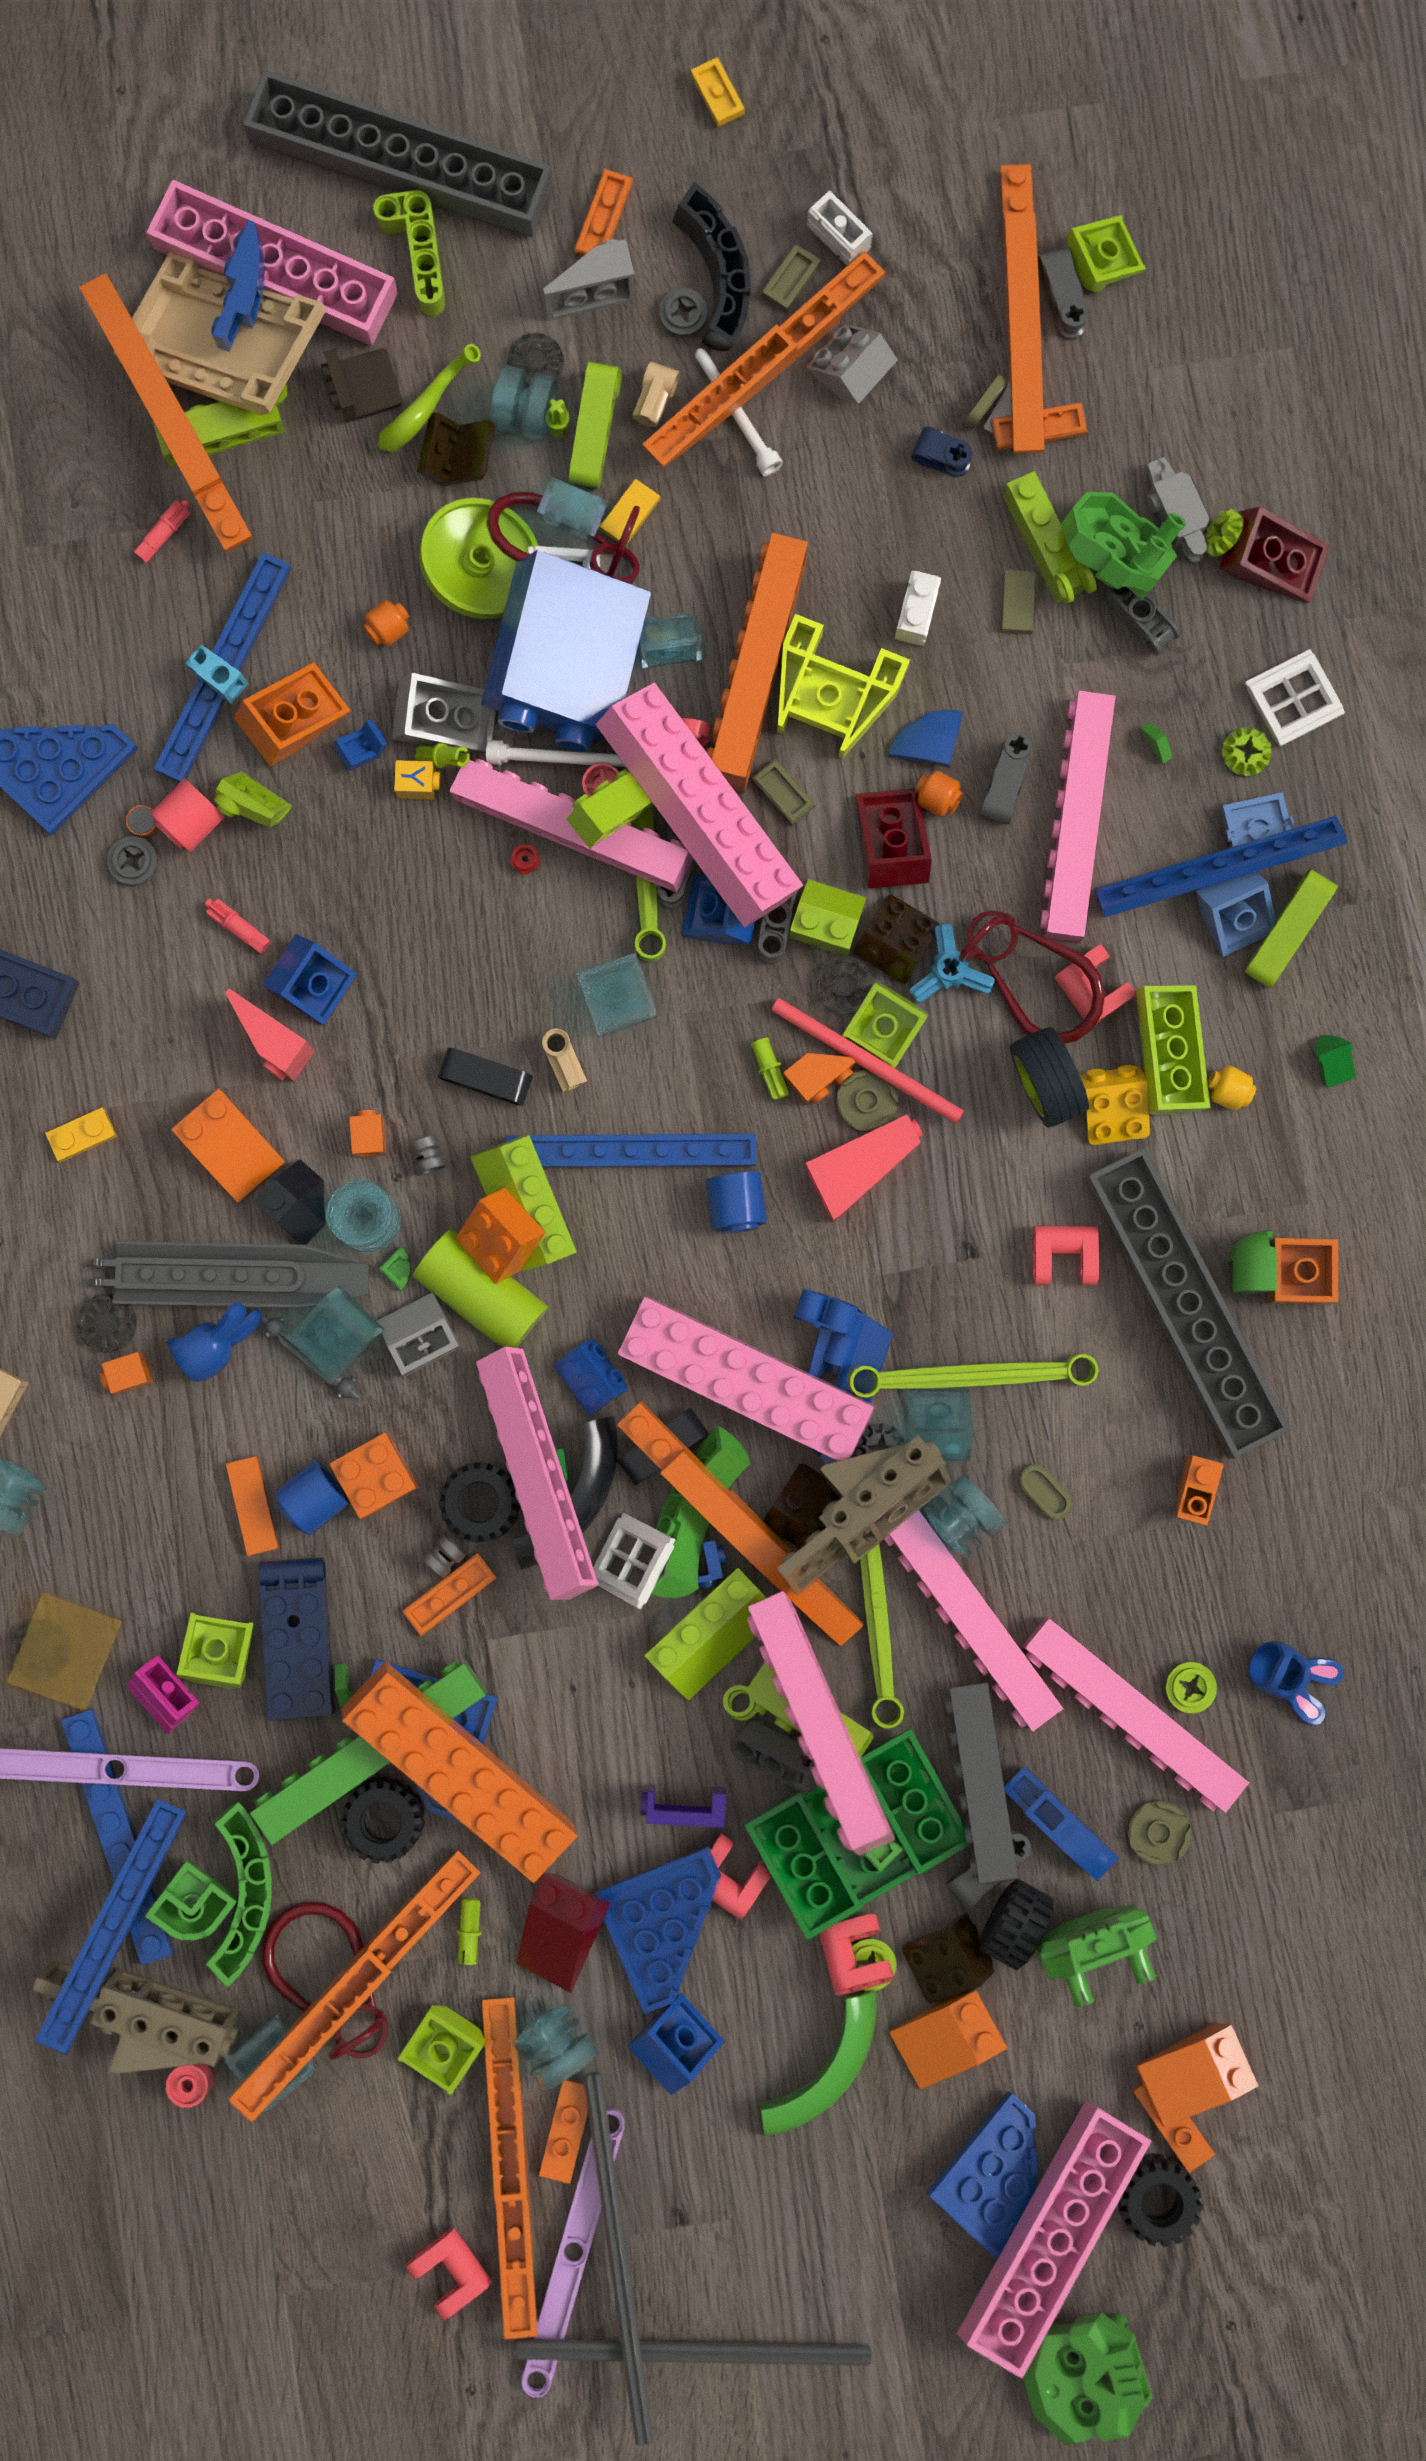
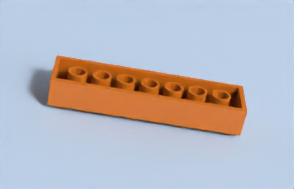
(759, 657)
(459, 1772)

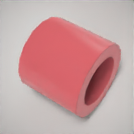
(186, 816)

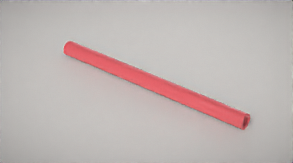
(867, 1060)

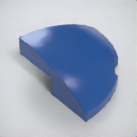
(929, 738)

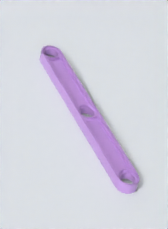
(138, 1769)
(568, 2272)

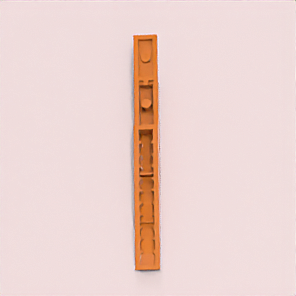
(1022, 309)
(764, 361)
(166, 413)
(734, 1520)
(353, 1985)
(510, 2169)

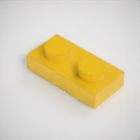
(717, 92)
(81, 1134)

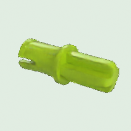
(557, 418)
(442, 755)
(769, 1068)
(469, 1931)

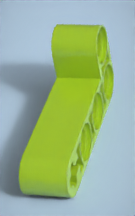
(421, 252)
(594, 424)
(1291, 928)

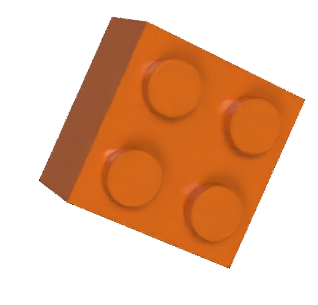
(500, 1235)
(1305, 1271)
(374, 1475)

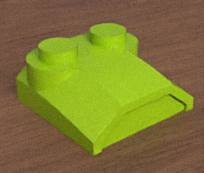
(1103, 253)
(246, 797)
(886, 1024)
(215, 1652)
(443, 2047)

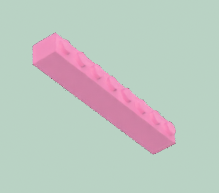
(546, 814)
(1078, 817)
(536, 1474)
(974, 1621)
(1134, 1714)

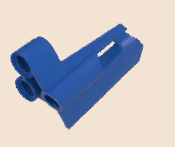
(843, 1342)

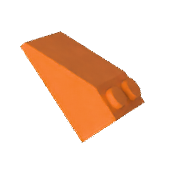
(290, 713)
(228, 1145)
(948, 2038)
(1196, 2074)

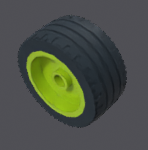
(1049, 1077)

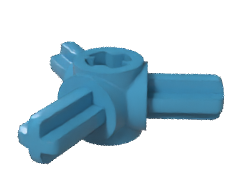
(948, 955)

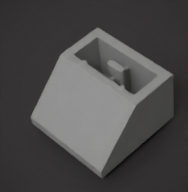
(852, 362)
(418, 1335)

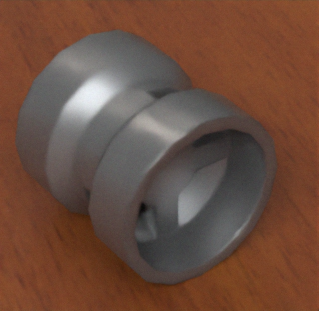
(427, 1155)
(438, 1561)

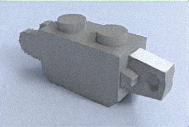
(1178, 495)

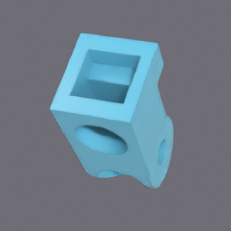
(216, 673)

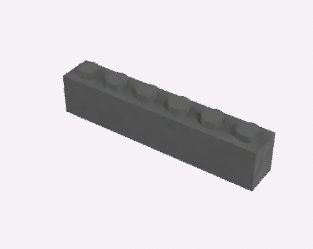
(983, 1784)

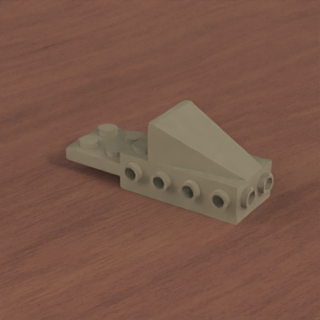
(868, 1489)
(152, 2032)

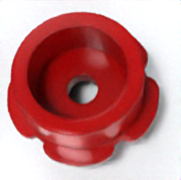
(521, 851)

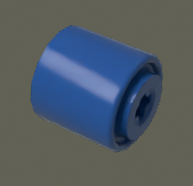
(736, 1202)
(311, 1498)

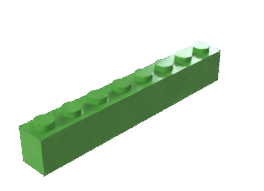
(353, 1761)

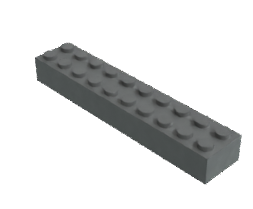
(398, 153)
(1187, 1304)

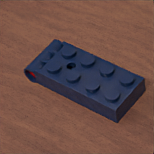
(34, 995)
(296, 1656)

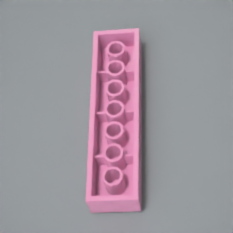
(207, 231)
(699, 804)
(746, 1380)
(822, 1726)
(1053, 2239)

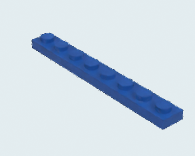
(233, 648)
(1221, 866)
(644, 1150)
(115, 1831)
(110, 1928)

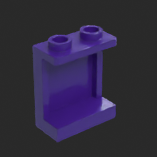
(684, 1814)

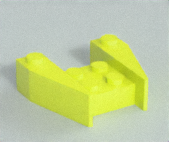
(832, 694)

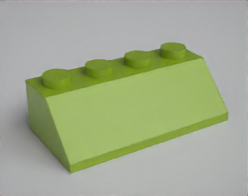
(521, 1173)
(707, 1635)

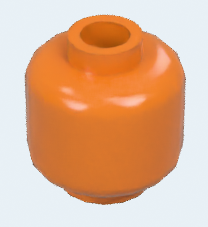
(386, 623)
(939, 793)

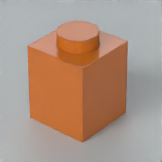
(368, 1134)
(126, 1373)

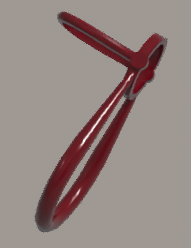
(534, 499)
(971, 951)
(296, 1999)

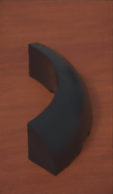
(727, 262)
(593, 1483)

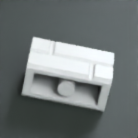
(839, 228)
(917, 608)

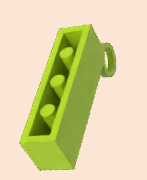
(228, 426)
(1047, 539)
(609, 808)
(766, 1698)

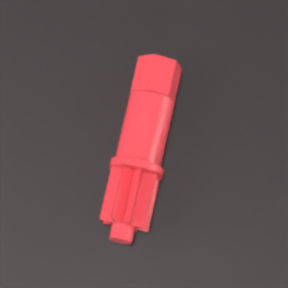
(163, 529)
(236, 925)

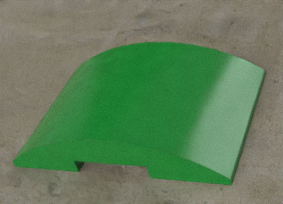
(824, 1878)

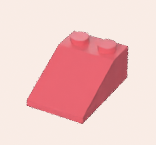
(280, 1047)

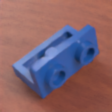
(591, 1376)

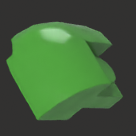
(1254, 1264)
(191, 1904)

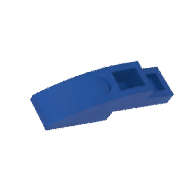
(246, 281)
(1060, 1823)

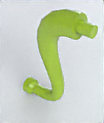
(413, 418)

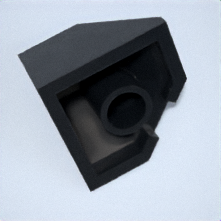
(295, 1202)

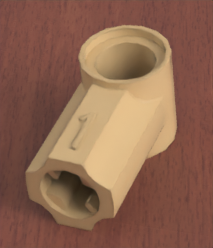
(658, 386)
(565, 1062)

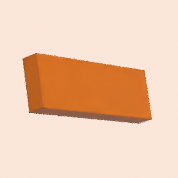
(604, 211)
(252, 1505)
(449, 1594)

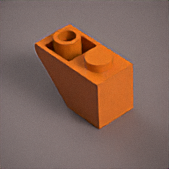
(816, 1073)
(1198, 1489)

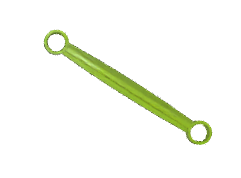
(647, 900)
(973, 1375)
(878, 1632)

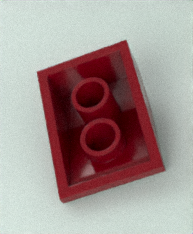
(1275, 555)
(893, 838)
(560, 1930)

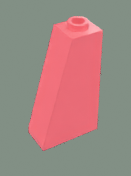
(857, 1166)

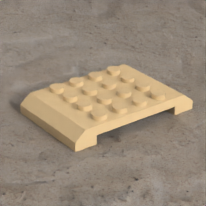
(178, 325)

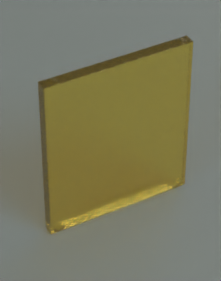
(64, 1651)

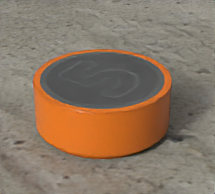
(141, 822)

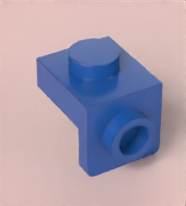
(360, 746)
(715, 1558)

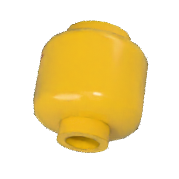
(1231, 1088)

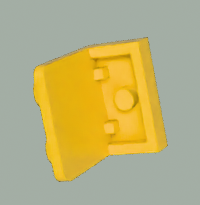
(1116, 1104)

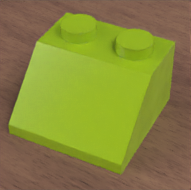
(827, 917)

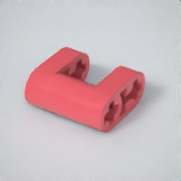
(1079, 991)
(1065, 1240)
(730, 1894)
(840, 1957)
(461, 2264)

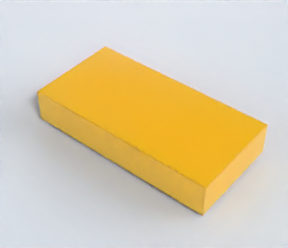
(636, 495)

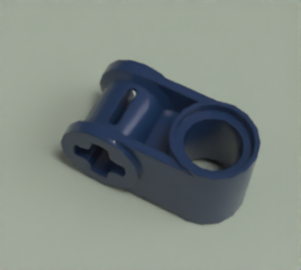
(938, 450)

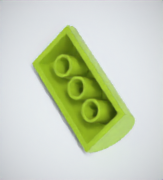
(1172, 1049)
(499, 1311)

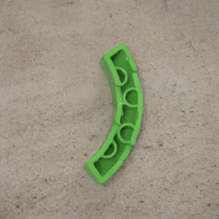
(682, 1522)
(253, 1895)
(836, 2074)

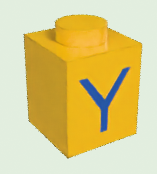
(416, 780)

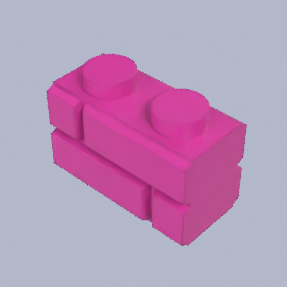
(162, 1694)

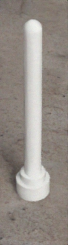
(767, 460)
(500, 753)

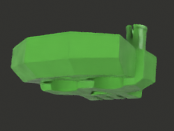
(1120, 543)
(1096, 1941)
(1061, 2384)

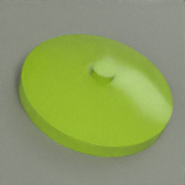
(464, 563)

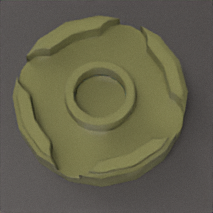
(866, 1101)
(1159, 1832)

